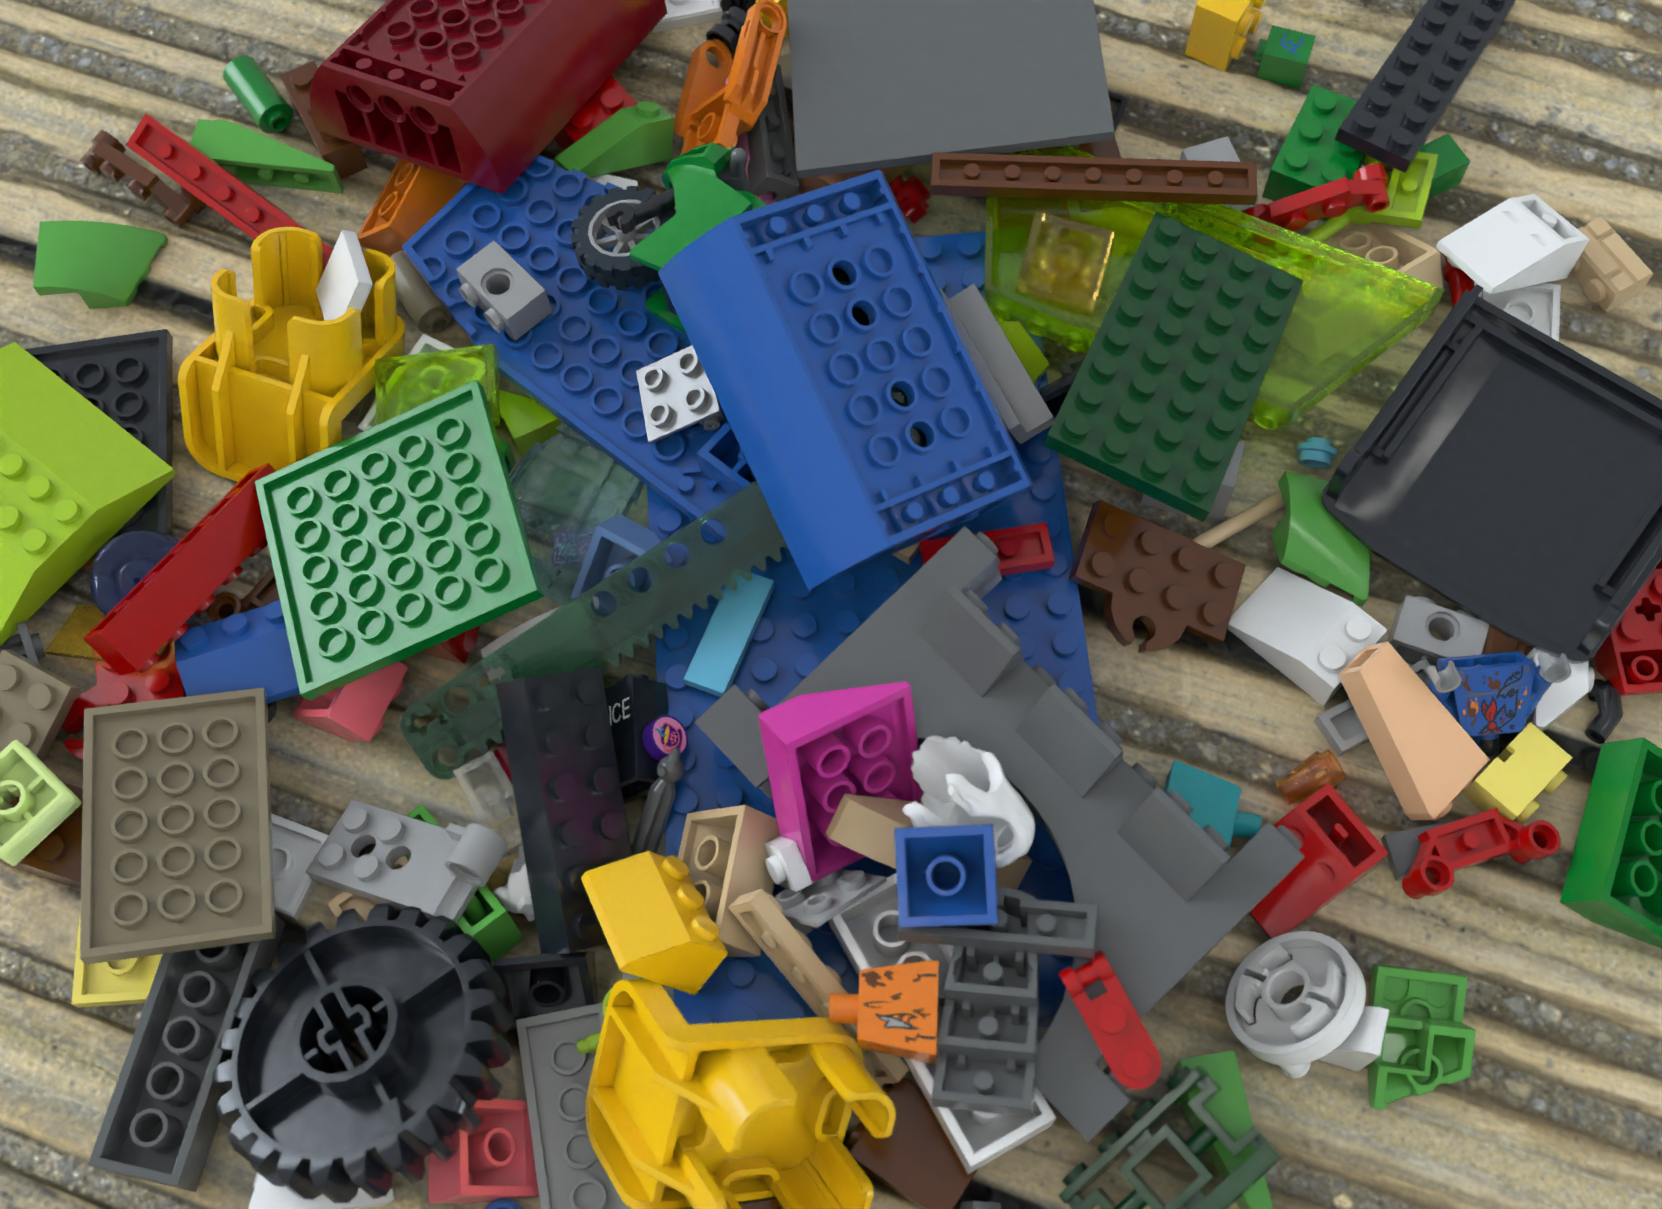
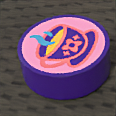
(663, 735)

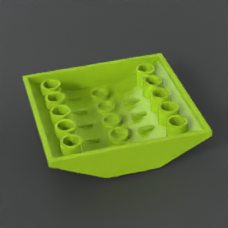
(63, 483)

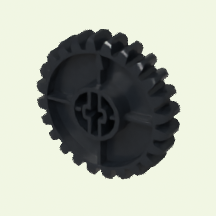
(387, 1112)

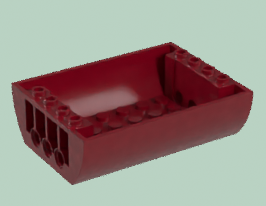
(474, 80)

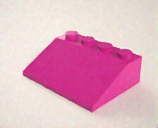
(834, 747)

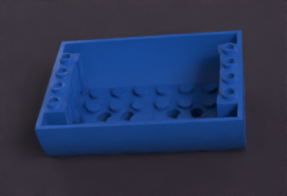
(815, 385)

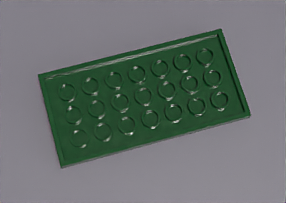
(1176, 366)

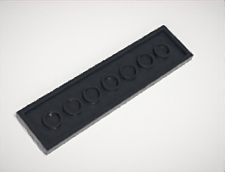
(1421, 79)

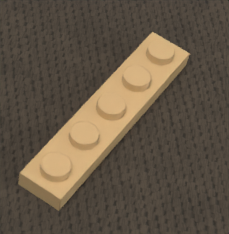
(804, 970)

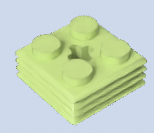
(41, 805)

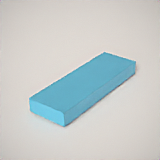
(729, 635)

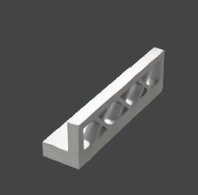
(999, 366)

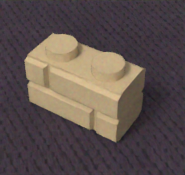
(1609, 267)

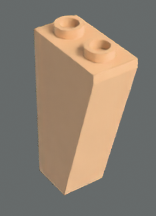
(1411, 732)

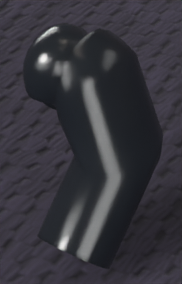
(1609, 711)

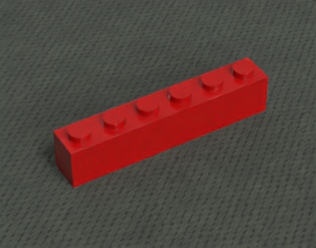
(183, 580)

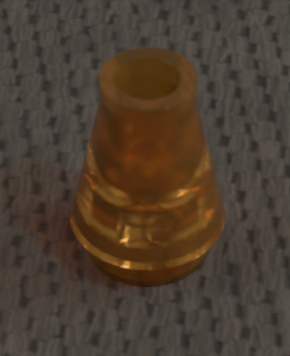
(1311, 776)

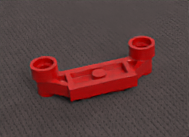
(1328, 200)
(1471, 843)

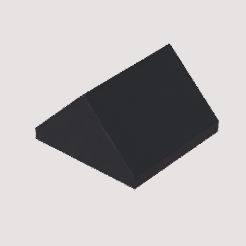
(548, 983)

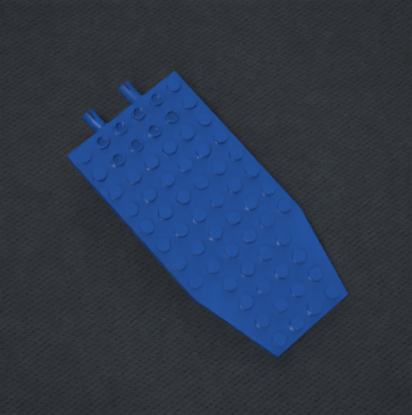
(593, 342)

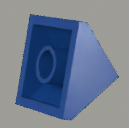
(946, 875)

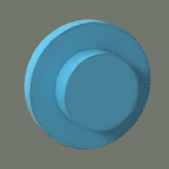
(1316, 453)

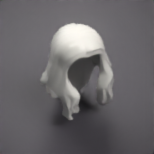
(970, 789)

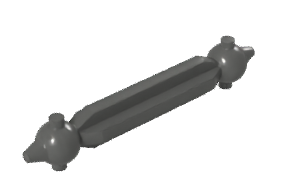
(658, 804)

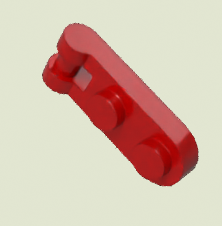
(1114, 1024)

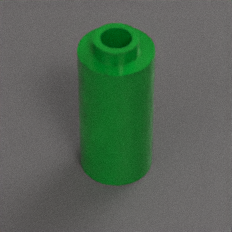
(257, 94)

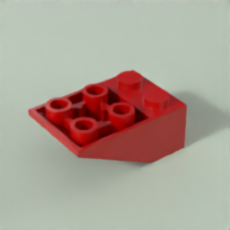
(1336, 855)

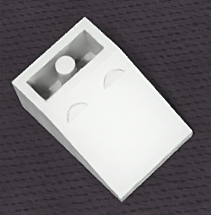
(1515, 245)

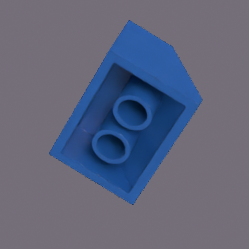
(238, 654)

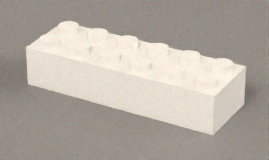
(871, 940)

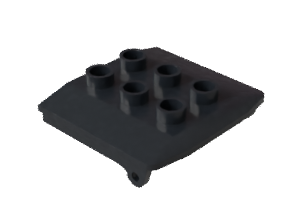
(1512, 481)

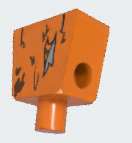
(893, 1010)

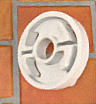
(1314, 1022)

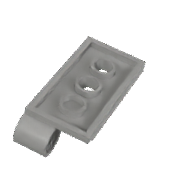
(442, 868)

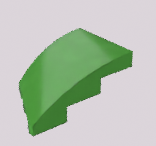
(95, 260)
(1316, 543)
(1422, 1035)

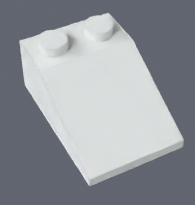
(1304, 631)

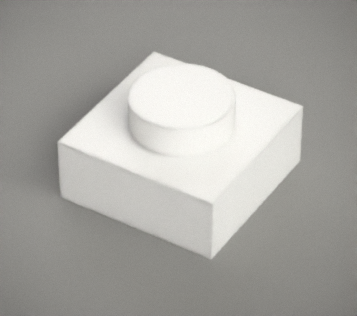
(786, 864)

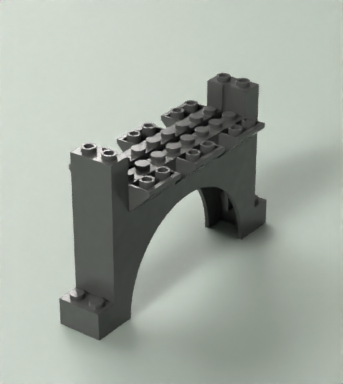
(1127, 847)

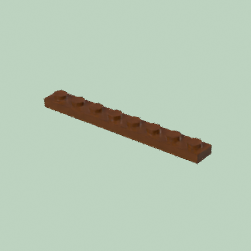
(1094, 178)

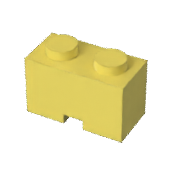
(1519, 775)

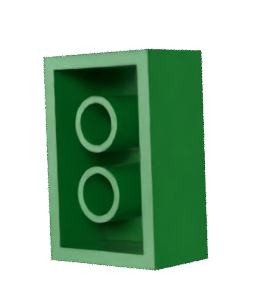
(1310, 152)

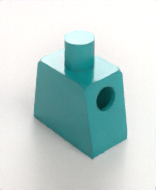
(1212, 802)

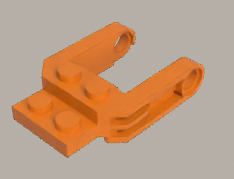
(720, 112)

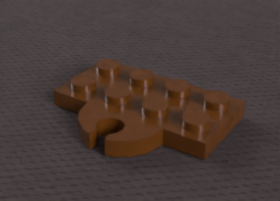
(1155, 579)

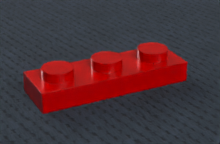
(1018, 548)

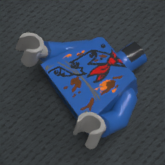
(1494, 691)

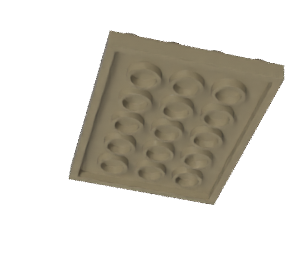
(176, 826)

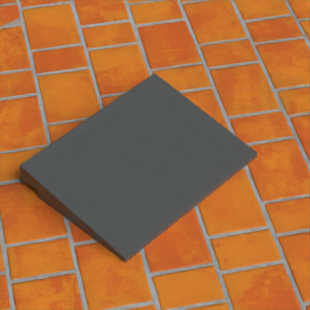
(942, 76)

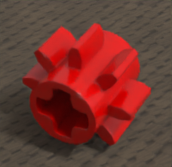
(911, 197)

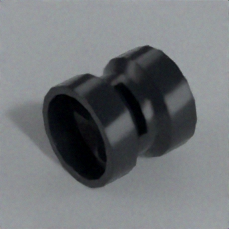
(729, 28)

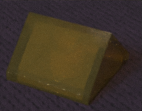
(1066, 260)

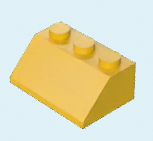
(655, 920)

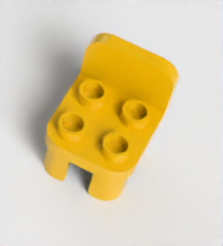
(274, 369)
(728, 1108)

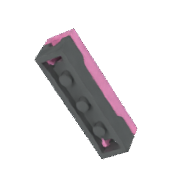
(770, 149)

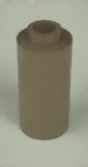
(418, 297)

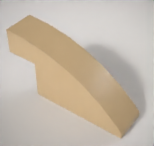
(868, 828)

